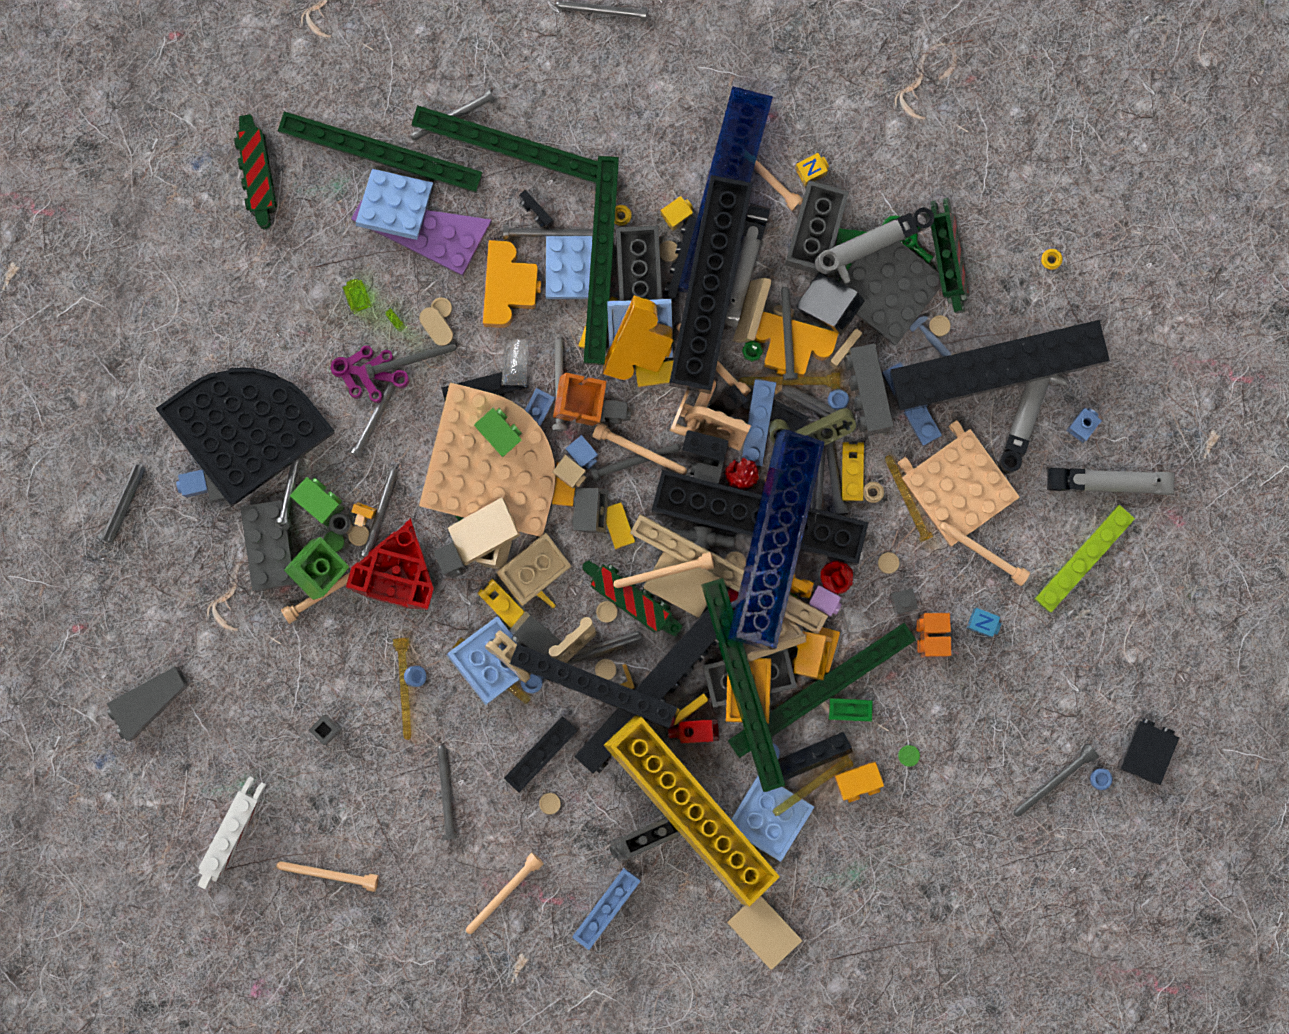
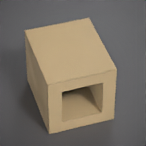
(570, 472)

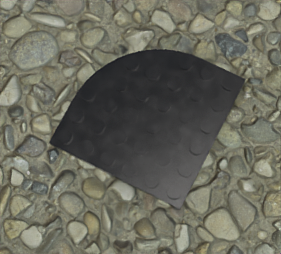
(244, 427)

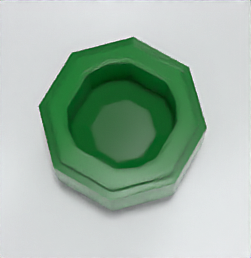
(752, 351)

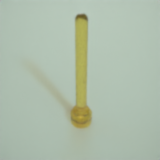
(831, 380)
(401, 646)

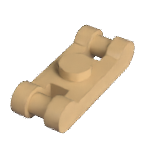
(574, 641)
(506, 655)

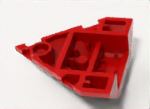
(394, 572)

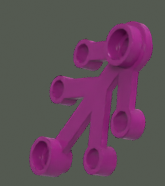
(361, 372)

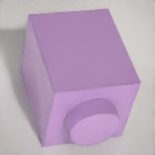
(825, 601)

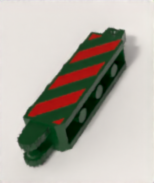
(256, 171)
(949, 256)
(632, 600)

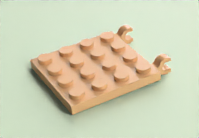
(959, 484)

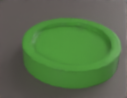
(334, 540)
(908, 755)

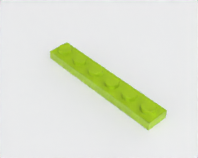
(1084, 558)

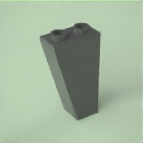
(145, 703)
(643, 839)

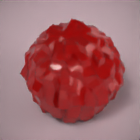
(742, 474)
(837, 577)

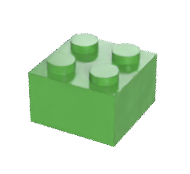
(498, 431)
(316, 501)
(316, 568)

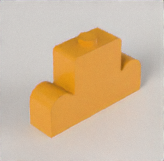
(507, 285)
(805, 338)
(638, 341)

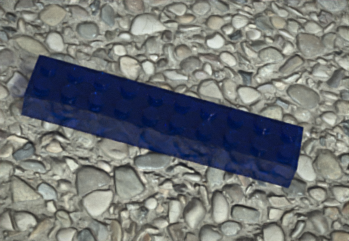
(734, 153)
(776, 540)

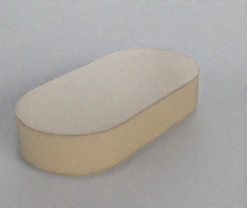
(436, 326)

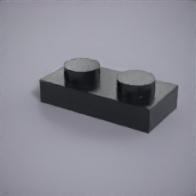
(529, 204)
(729, 401)

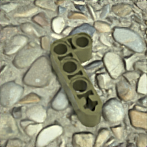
(815, 429)

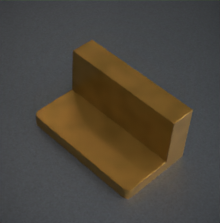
(629, 683)

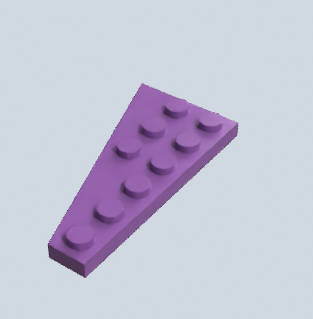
(444, 238)

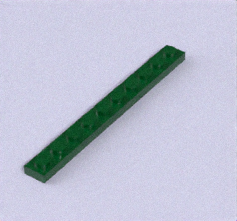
(505, 144)
(380, 152)
(601, 260)
(832, 684)
(743, 687)

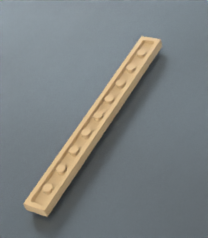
(732, 574)

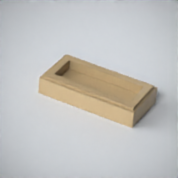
(842, 352)

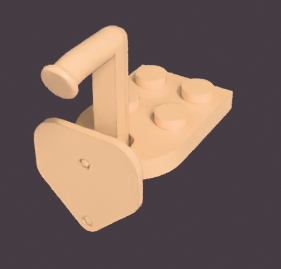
(710, 422)

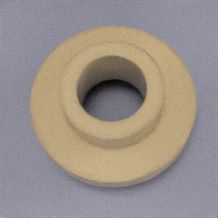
(873, 485)

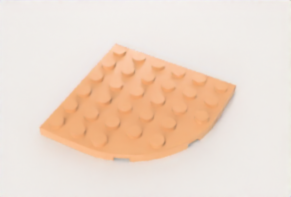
(471, 474)

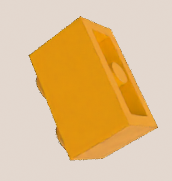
(812, 656)
(859, 781)

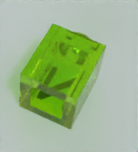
(357, 295)

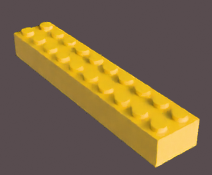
(691, 810)

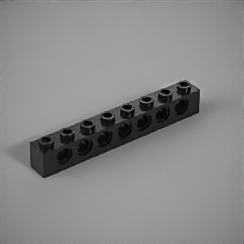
(594, 686)

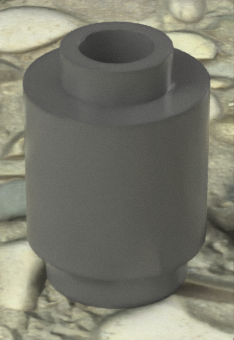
(336, 520)

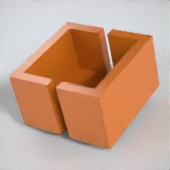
(579, 401)
(933, 624)

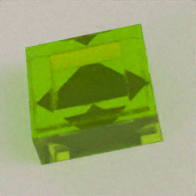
(393, 318)

